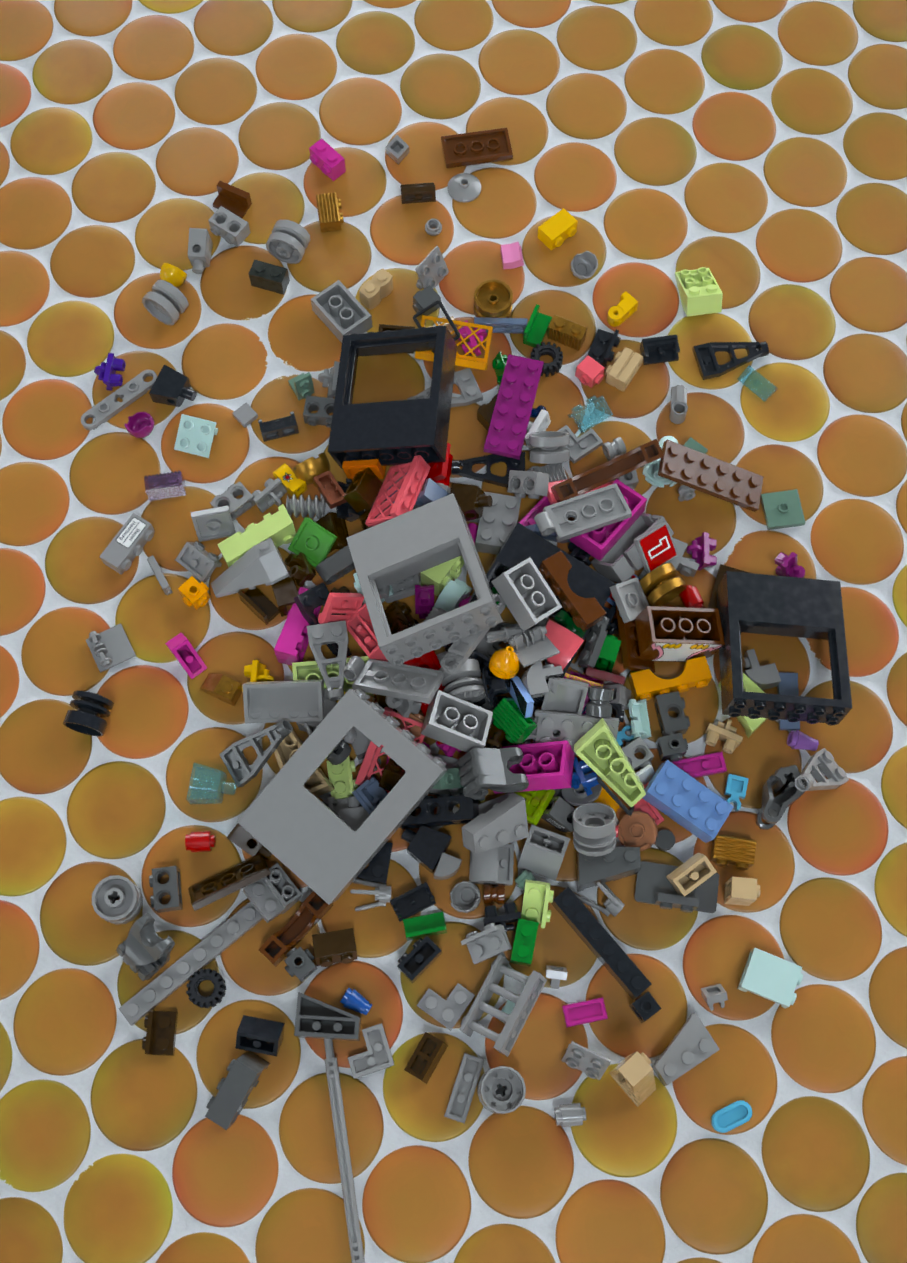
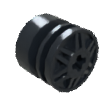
(88, 711)

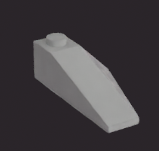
(256, 567)

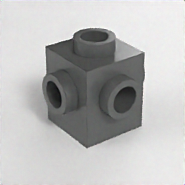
(671, 746)
(303, 970)

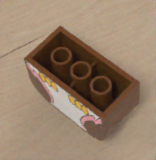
(678, 633)

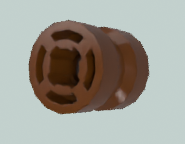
(494, 894)

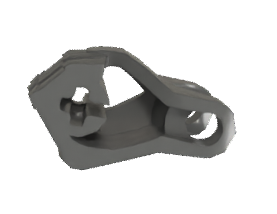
(489, 769)
(774, 807)
(144, 949)

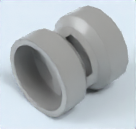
(614, 448)

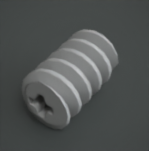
(305, 506)

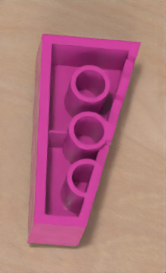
(294, 636)

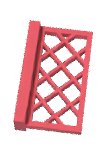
(405, 496)
(373, 751)

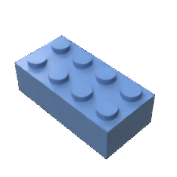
(687, 801)

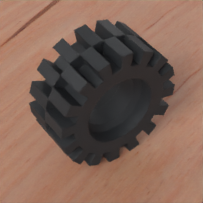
(552, 351)
(215, 997)

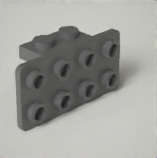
(655, 889)

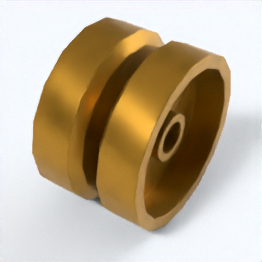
(493, 300)
(662, 585)

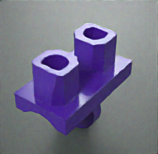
(108, 370)

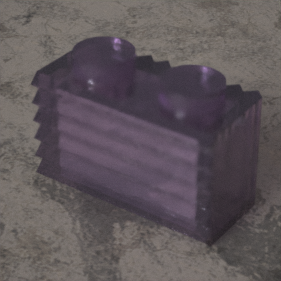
(165, 485)

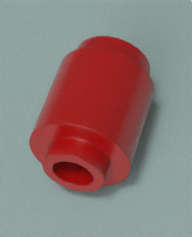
(691, 597)
(200, 841)

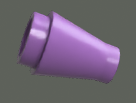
(799, 740)

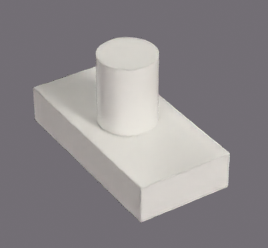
(540, 424)

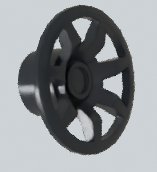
(496, 686)

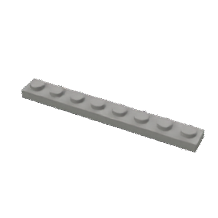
(192, 961)

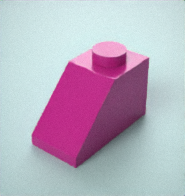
(186, 655)

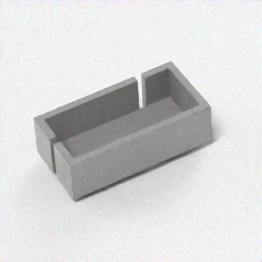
(623, 557)

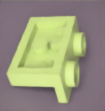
(342, 778)
(536, 901)

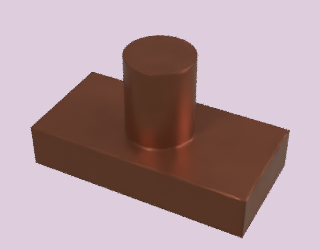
(329, 489)

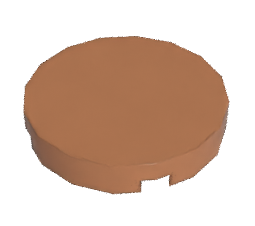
(637, 830)

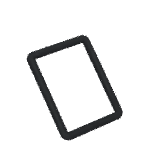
(445, 313)
(629, 812)

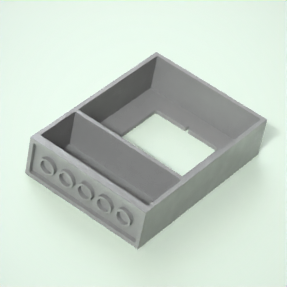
(310, 835)

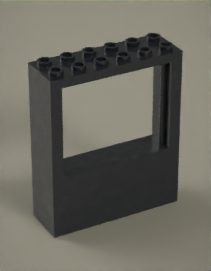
(398, 428)
(524, 544)
(783, 609)

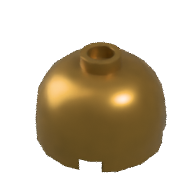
(311, 467)

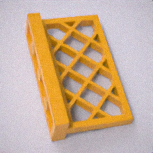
(461, 360)

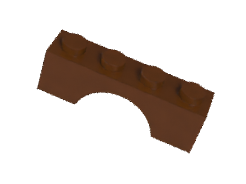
(585, 611)
(294, 931)

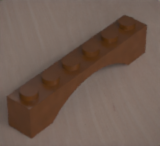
(608, 471)

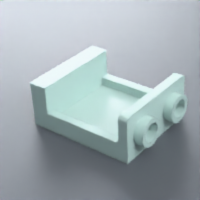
(771, 977)

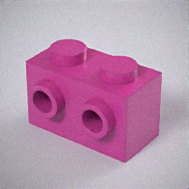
(327, 159)

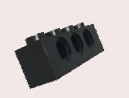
(467, 812)

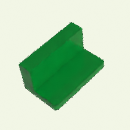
(536, 328)
(424, 926)

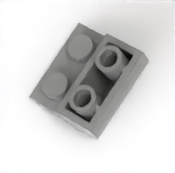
(493, 866)
(273, 894)

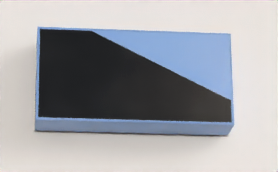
(521, 697)

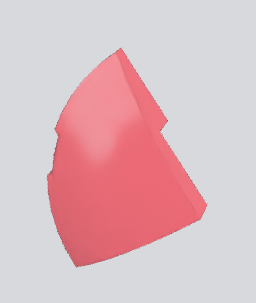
(564, 641)

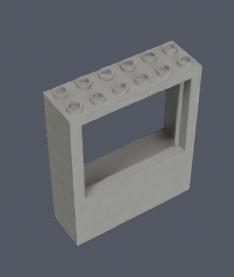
(411, 546)

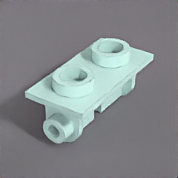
(639, 719)

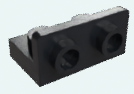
(603, 346)

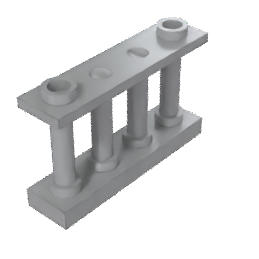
(517, 1018)

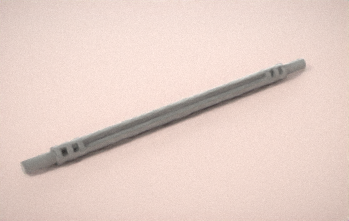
(343, 1154)

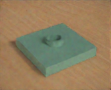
(782, 509)

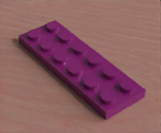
(513, 406)

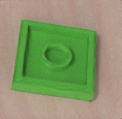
(312, 541)

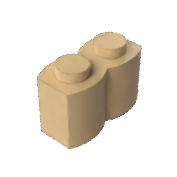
(376, 289)

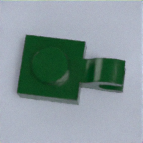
(564, 618)

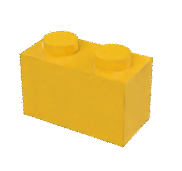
(557, 229)

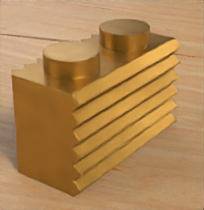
(328, 212)
(567, 332)
(733, 851)

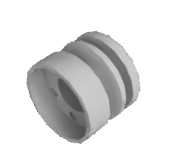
(466, 682)
(594, 829)
(512, 1095)

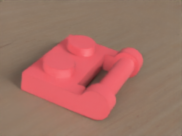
(340, 603)

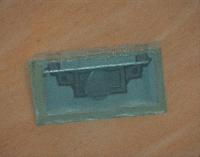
(757, 383)

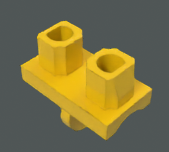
(257, 672)

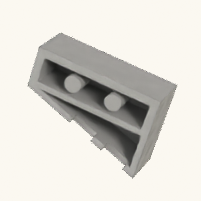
(498, 826)
(685, 1051)

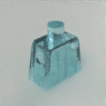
(208, 785)

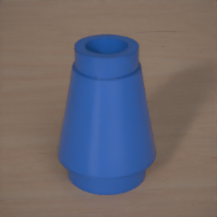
(355, 1001)

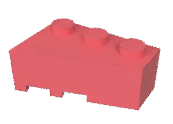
(363, 632)

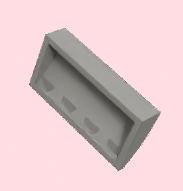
(565, 696)
(283, 700)

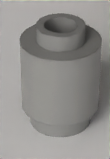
(570, 1115)

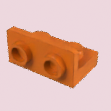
(355, 466)

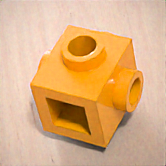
(194, 593)

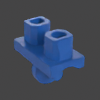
(578, 777)

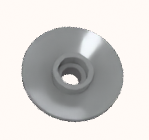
(462, 192)
(579, 797)

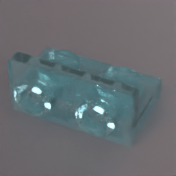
(591, 413)

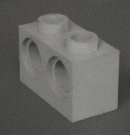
(229, 226)
(528, 483)
(236, 506)
(638, 746)

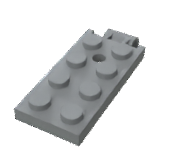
(589, 511)
(397, 681)
(569, 724)

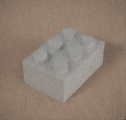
(341, 311)
(497, 522)
(526, 594)
(456, 722)

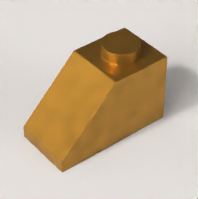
(222, 688)

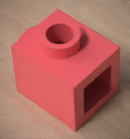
(589, 372)

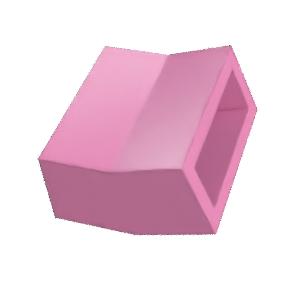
(511, 255)

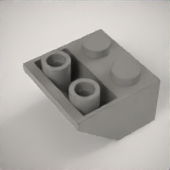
(543, 852)

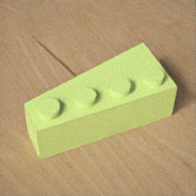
(275, 526)
(310, 671)
(605, 757)

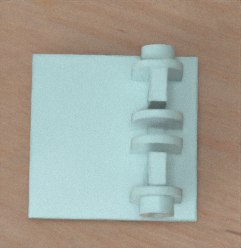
(195, 435)

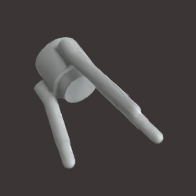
(381, 893)
(612, 903)

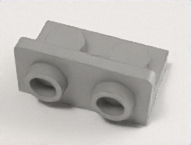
(198, 560)
(487, 943)

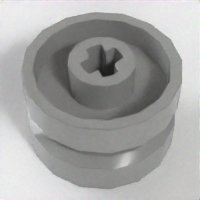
(288, 241)
(165, 302)
(549, 447)
(114, 910)

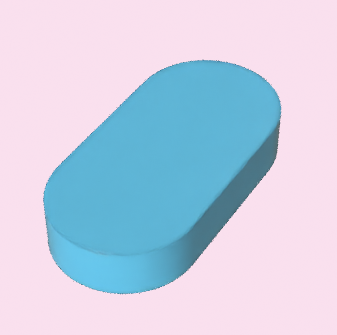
(731, 1116)

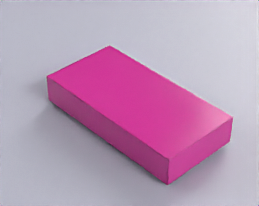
(584, 1012)

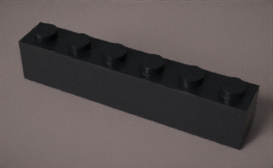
(601, 943)

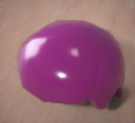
(140, 424)

